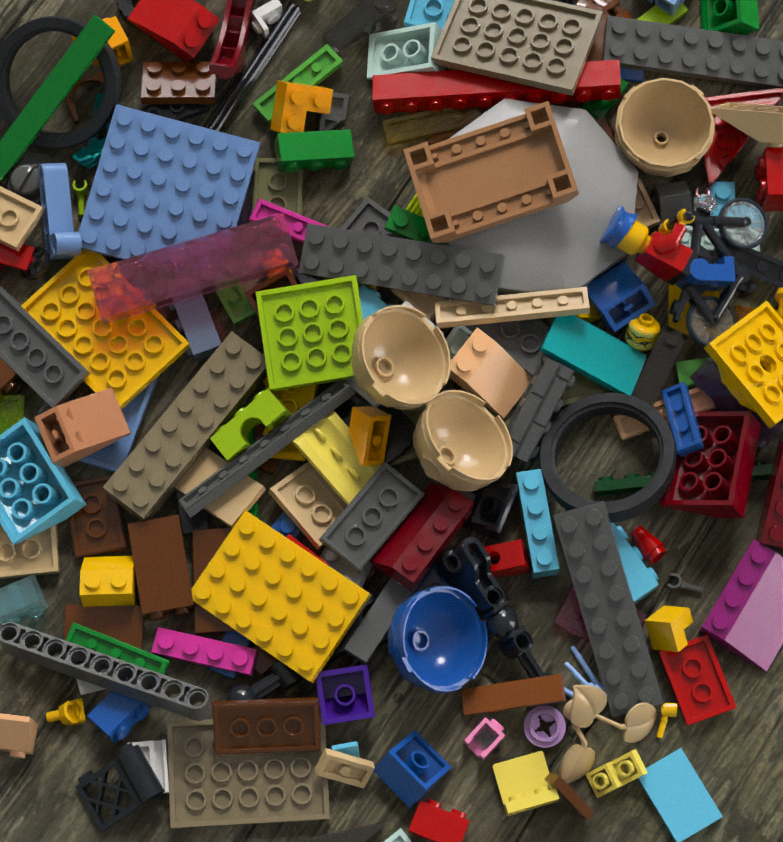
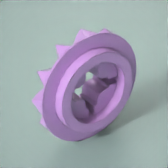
(547, 714)

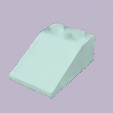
(403, 50)

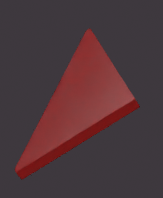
(727, 138)

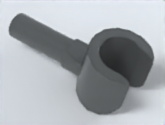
(683, 585)

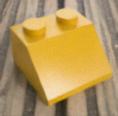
(108, 581)

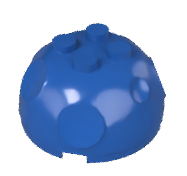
(438, 639)

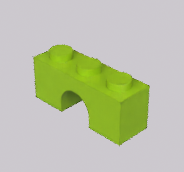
(264, 409)

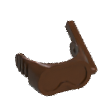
(70, 97)

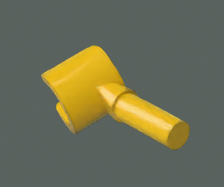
(667, 710)

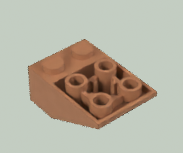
(82, 427)

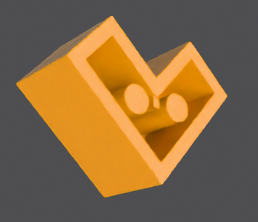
(294, 101)

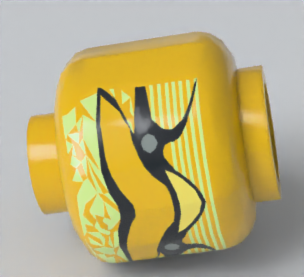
(642, 332)

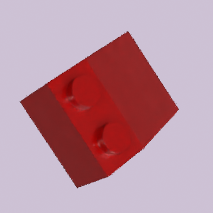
(175, 24)

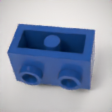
(117, 715)

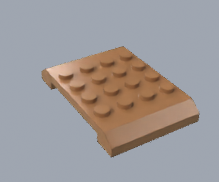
(491, 175)

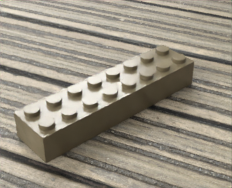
(186, 428)

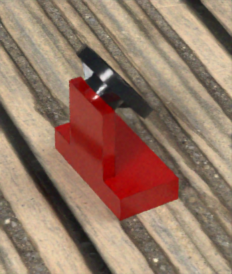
(23, 259)

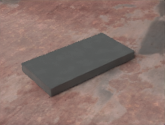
(372, 517)

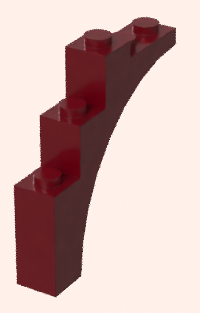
(231, 46)

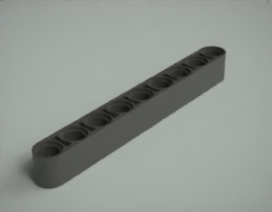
(112, 678)

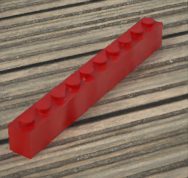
(469, 90)

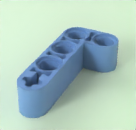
(57, 220)

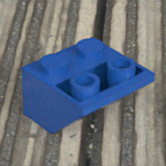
(619, 296)

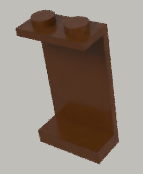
(161, 567)

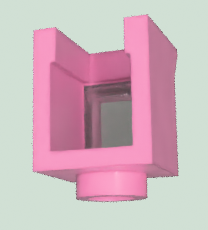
(485, 738)

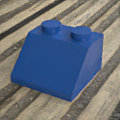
(411, 768)

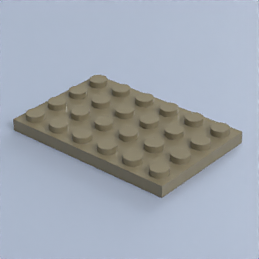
(519, 41)
(240, 787)

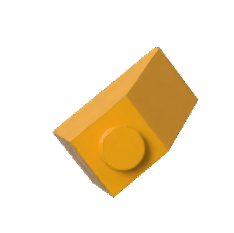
(369, 434)

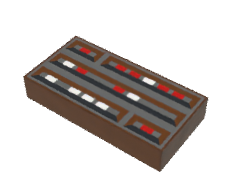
(569, 795)

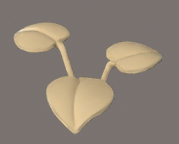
(582, 710)

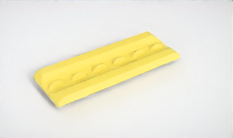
(332, 454)

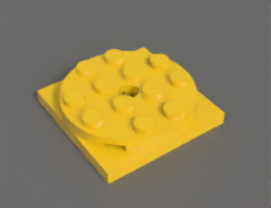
(739, 358)

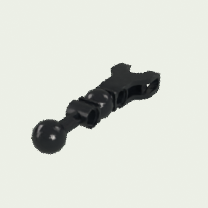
(475, 579)
(287, 677)

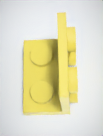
(523, 783)

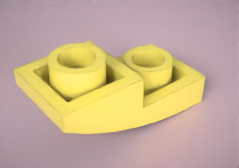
(616, 773)

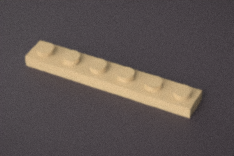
(513, 308)

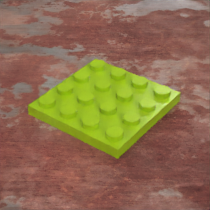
(309, 331)

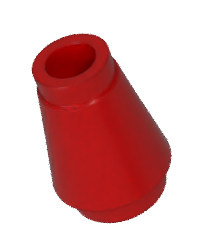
(648, 545)

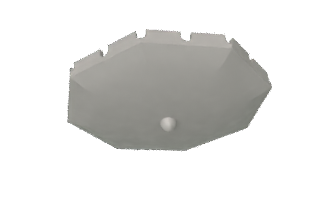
(561, 243)

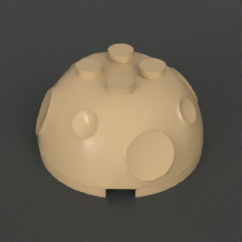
(400, 358)
(461, 441)

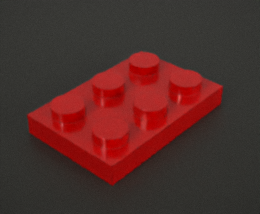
(697, 681)

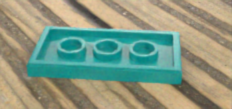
(593, 353)

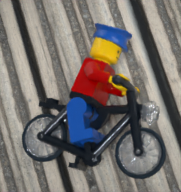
(692, 269)

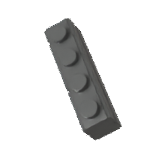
(537, 406)

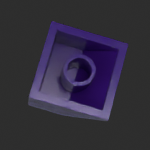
(345, 694)

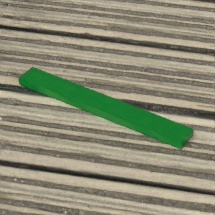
(52, 93)

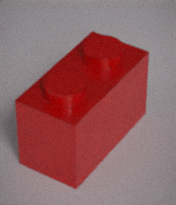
(438, 824)

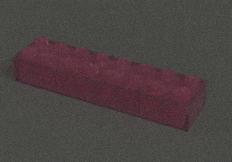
(193, 268)

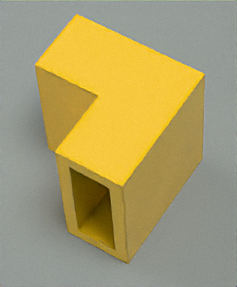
(667, 628)

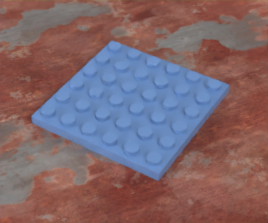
(164, 184)

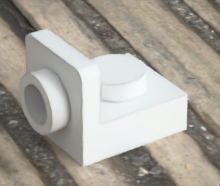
(264, 15)

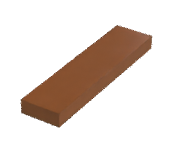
(513, 694)

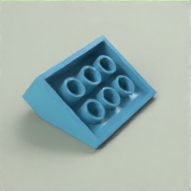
(32, 487)

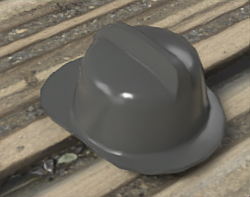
(25, 177)

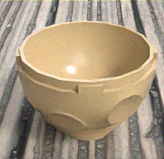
(668, 111)

